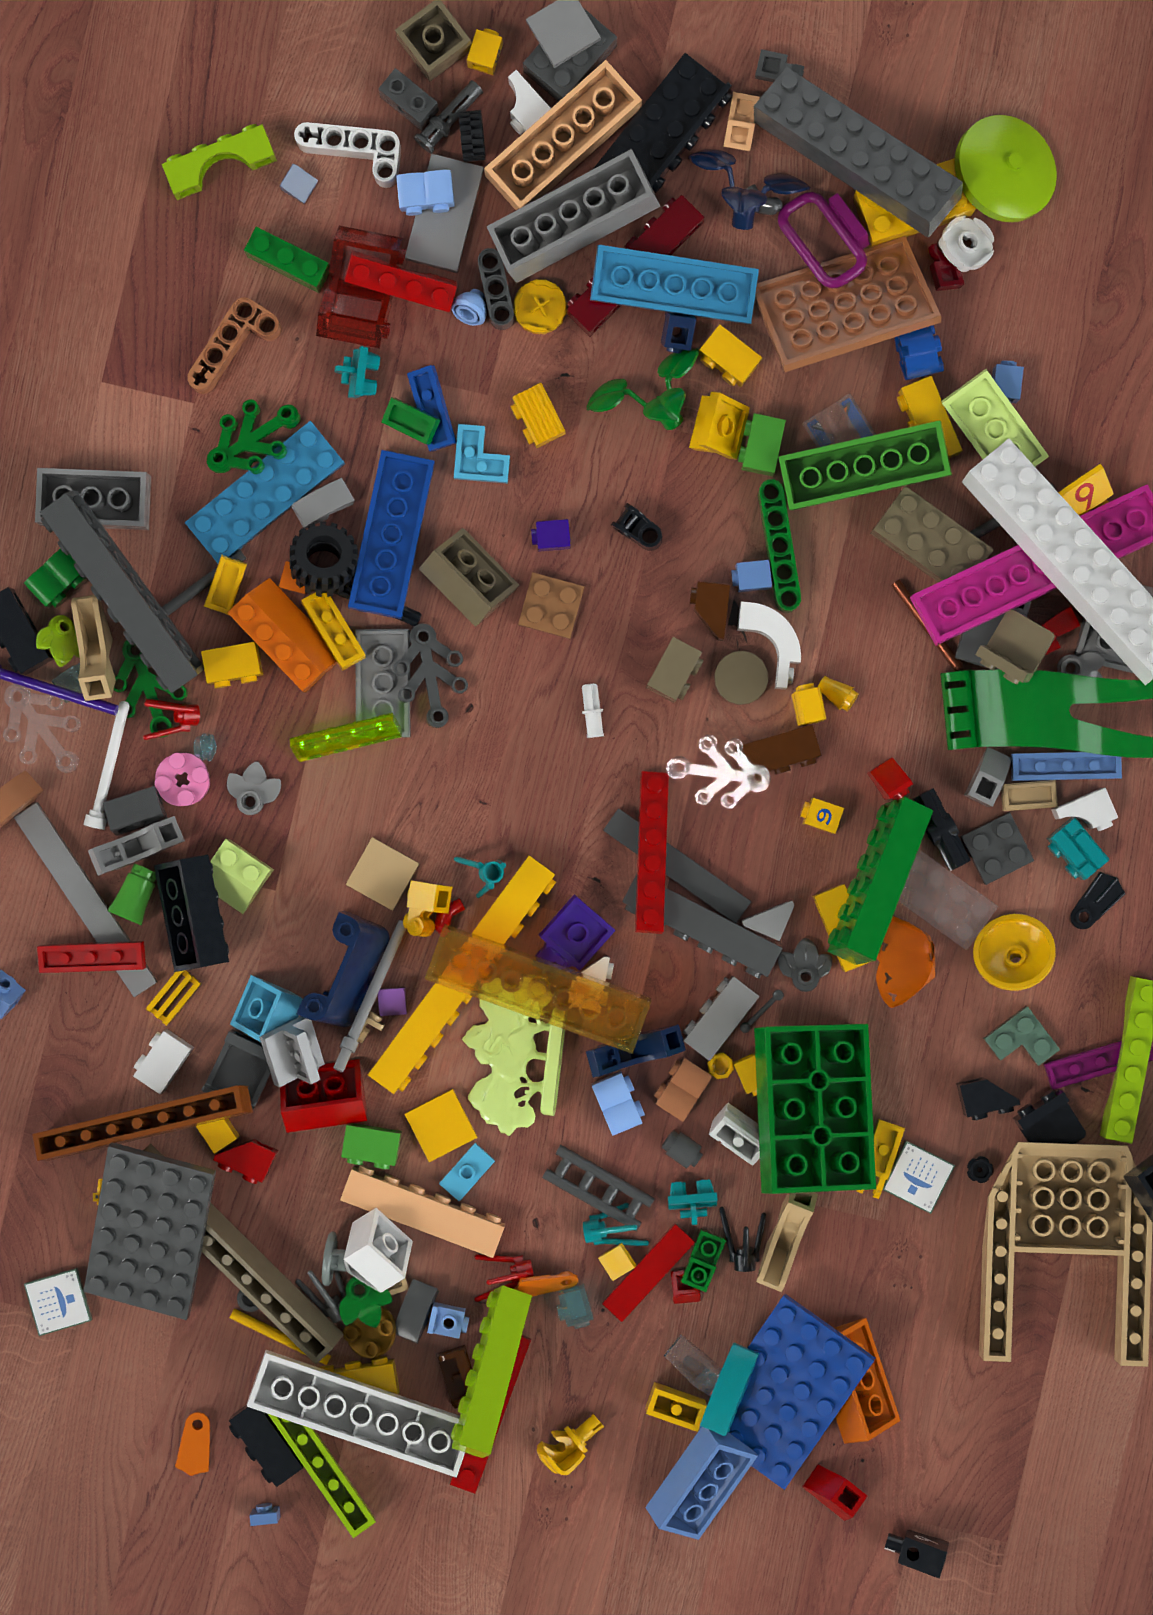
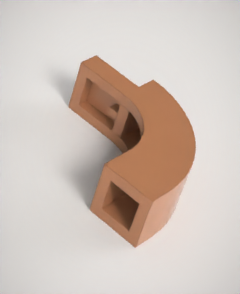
(17, 796)

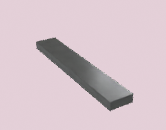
(683, 870)

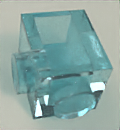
(575, 1307)

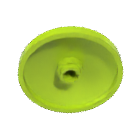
(1005, 168)

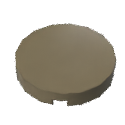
(741, 677)

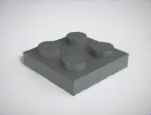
(997, 848)

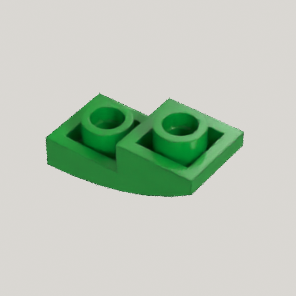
(703, 1260)

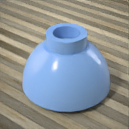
(470, 307)

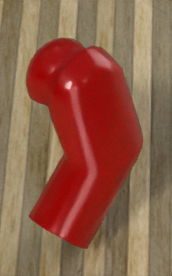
(443, 918)

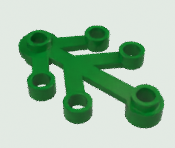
(249, 440)
(145, 681)

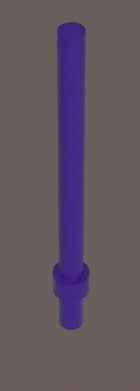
(57, 691)

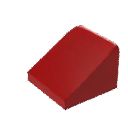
(681, 1292)

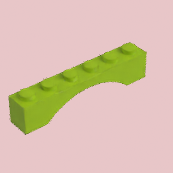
(1126, 1092)

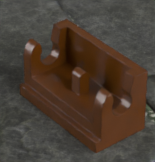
(455, 1367)

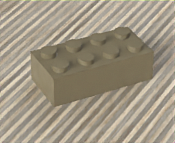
(929, 537)

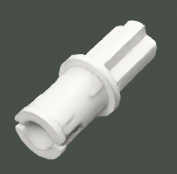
(592, 710)

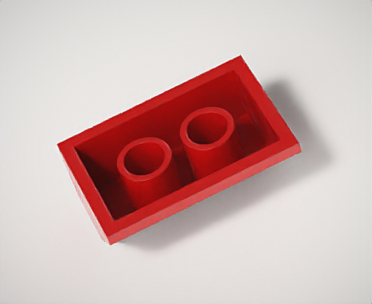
(328, 1102)

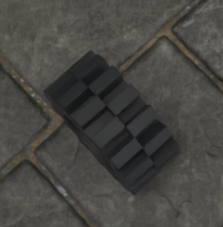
(472, 135)

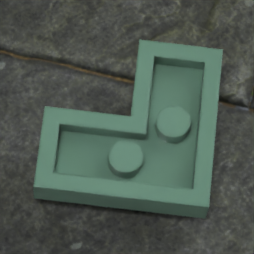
(1022, 1030)

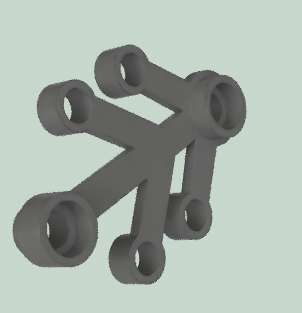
(429, 671)

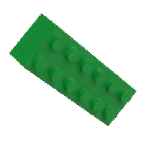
(879, 881)

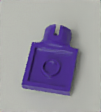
(574, 935)

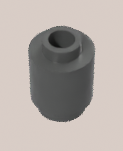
(682, 1149)

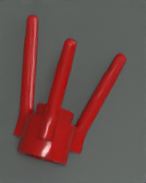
(184, 714)
(520, 1269)

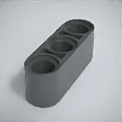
(496, 276)

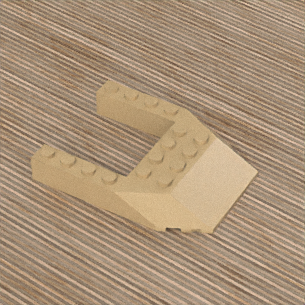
(1066, 1203)

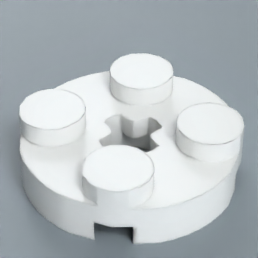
(955, 250)

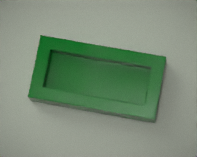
(410, 421)

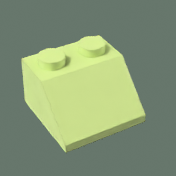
(238, 875)

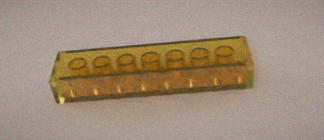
(538, 988)

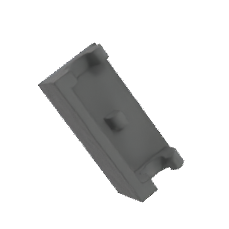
(134, 811)

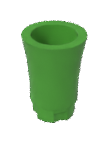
(134, 894)

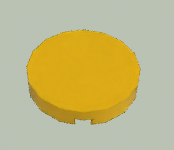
(540, 306)

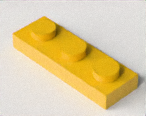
(333, 630)

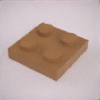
(551, 605)

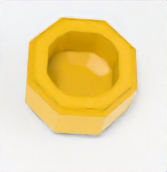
(720, 1065)

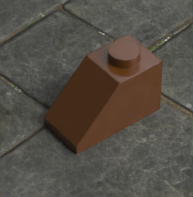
(711, 606)

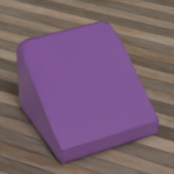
(392, 1001)

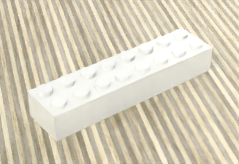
(356, 1412)

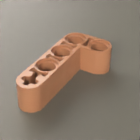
(230, 348)

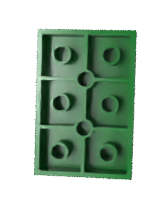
(814, 1108)

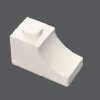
(528, 105)
(1093, 809)

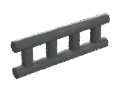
(581, 1191)

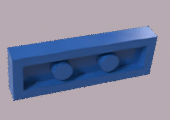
(430, 399)

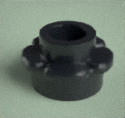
(984, 1175)

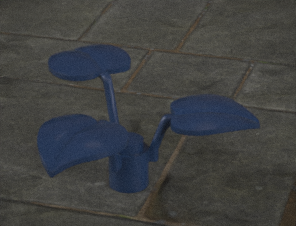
(745, 201)

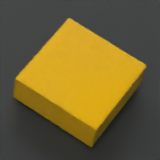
(617, 1261)

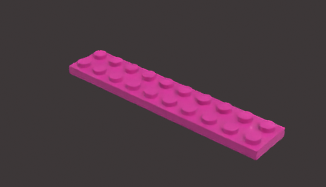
(1015, 579)

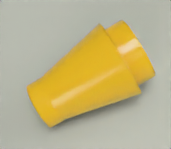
(838, 693)

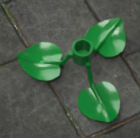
(663, 408)

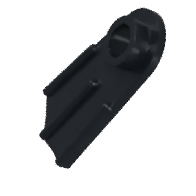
(1097, 900)

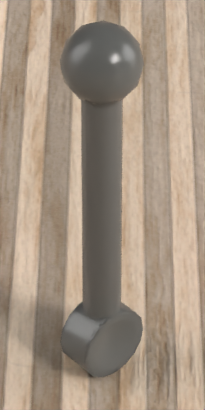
(746, 1026)

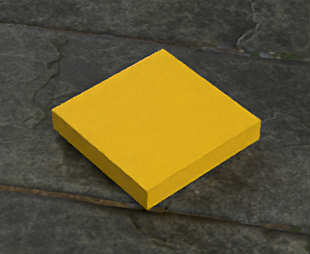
(441, 1125)

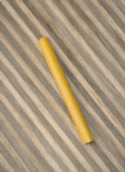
(268, 1331)

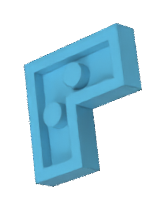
(473, 463)

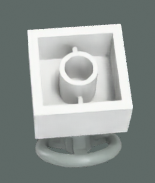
(374, 1252)

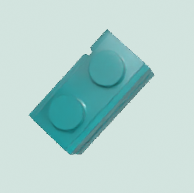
(1077, 849)

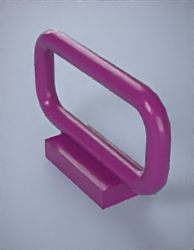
(844, 224)

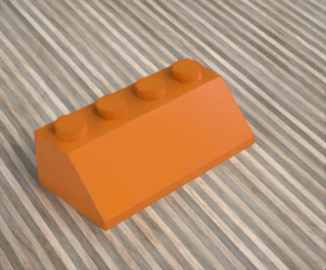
(284, 634)
(871, 1404)

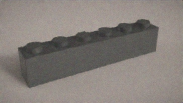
(713, 932)

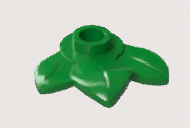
(364, 1306)

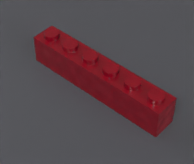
(660, 237)

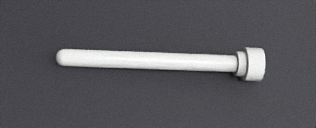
(96, 817)

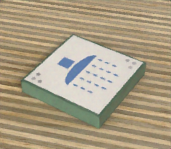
(918, 1177)
(58, 1301)

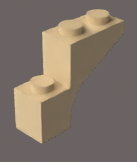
(94, 646)
(785, 1239)

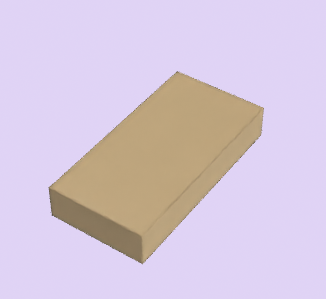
(1029, 795)

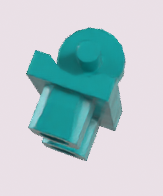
(360, 362)
(680, 1200)

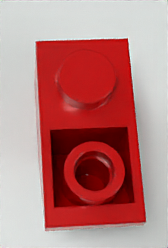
(890, 780)
(249, 1158)
(834, 1492)

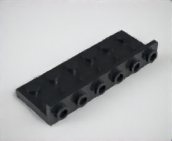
(671, 119)

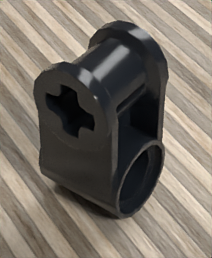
(637, 527)

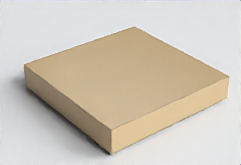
(382, 874)

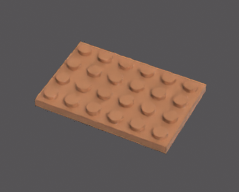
(824, 322)

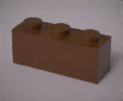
(783, 750)

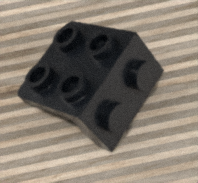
(1050, 1120)

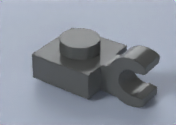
(773, 64)

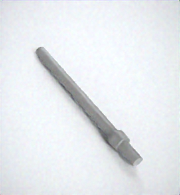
(349, 1044)

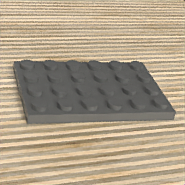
(149, 1230)

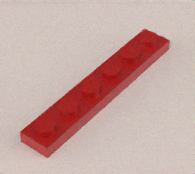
(651, 852)
(473, 1466)

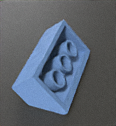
(700, 1483)

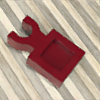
(944, 273)

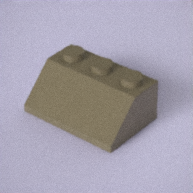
(468, 576)

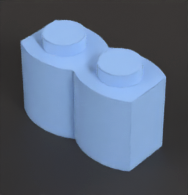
(425, 191)
(617, 1103)

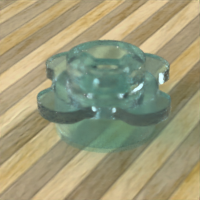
(205, 747)

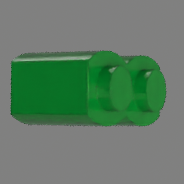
(55, 579)

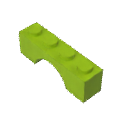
(187, 171)

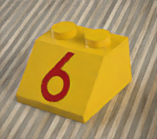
(1088, 491)

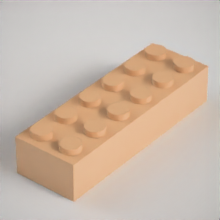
(563, 137)

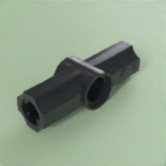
(943, 831)

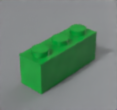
(287, 260)

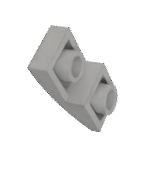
(323, 502)

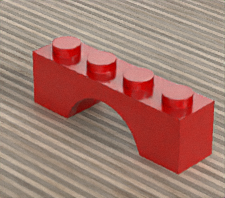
(402, 283)

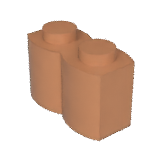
(682, 1089)

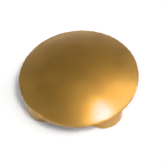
(371, 1341)

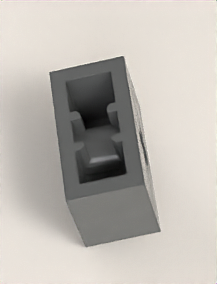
(408, 99)

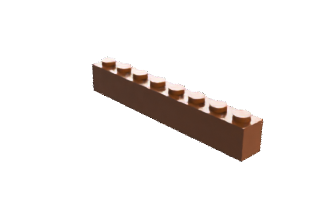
(142, 1123)

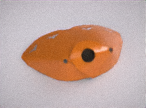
(905, 961)

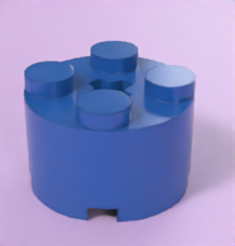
(919, 353)

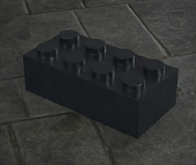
(191, 913)

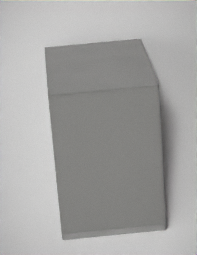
(771, 921)

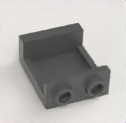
(240, 1063)

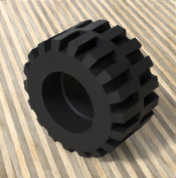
(323, 539)

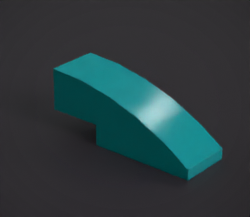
(729, 1389)

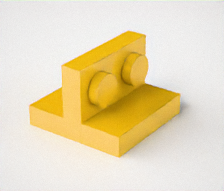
(719, 425)

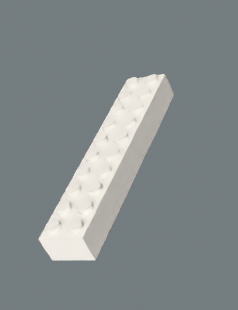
(1067, 553)

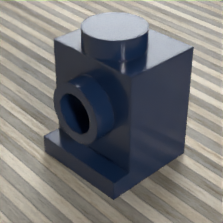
(683, 340)

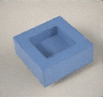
(264, 1514)

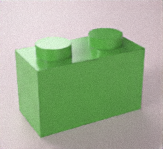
(762, 444)
(371, 1145)

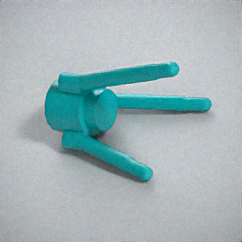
(489, 872)
(596, 1231)

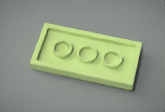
(991, 419)

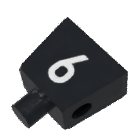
(930, 1552)

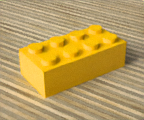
(884, 226)

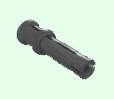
(436, 123)

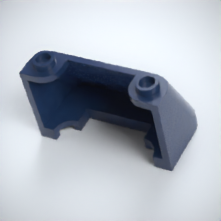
(365, 950)

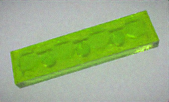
(345, 737)

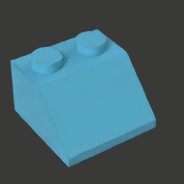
(264, 1008)

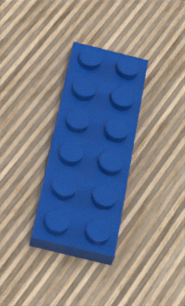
(391, 534)

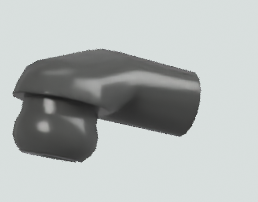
(772, 205)

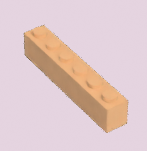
(422, 1211)

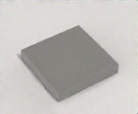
(563, 30)

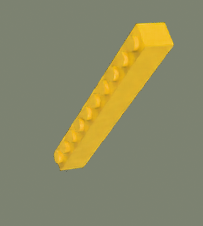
(441, 1002)

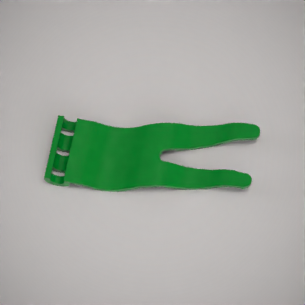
(1039, 712)

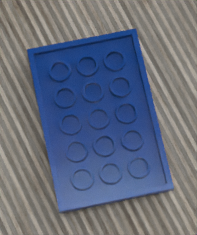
(795, 1388)

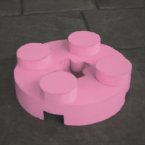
(186, 794)

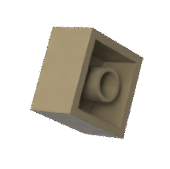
(433, 39)
(674, 669)

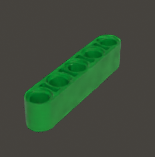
(781, 532)

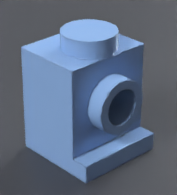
(443, 1311)

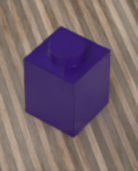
(551, 535)

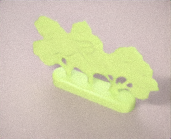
(507, 1047)

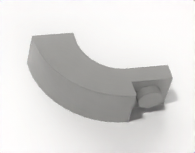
(136, 846)

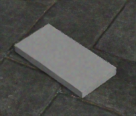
(441, 237)
(375, 680)

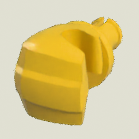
(571, 1447)

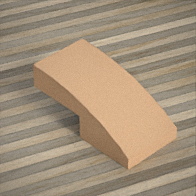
(741, 122)

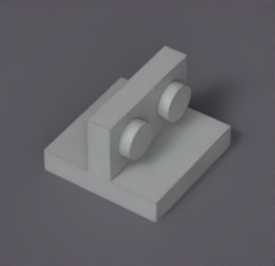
(293, 1052)

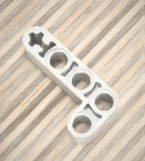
(347, 149)

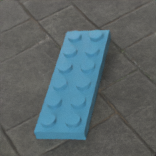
(674, 284)
(262, 498)

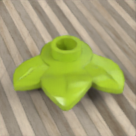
(61, 643)

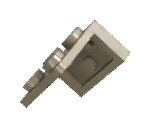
(1016, 647)

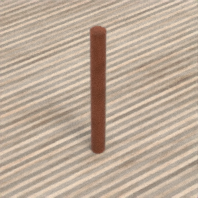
(944, 648)

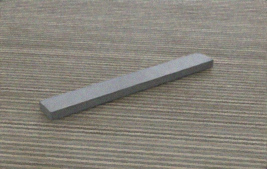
(79, 889)

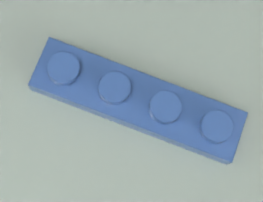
(1064, 766)

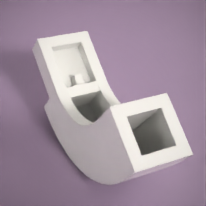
(772, 625)

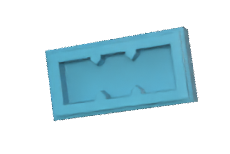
(467, 1171)

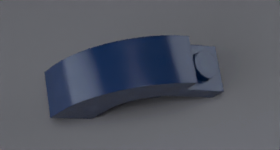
(649, 1046)

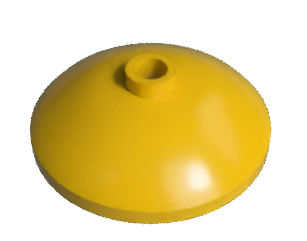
(1010, 938)

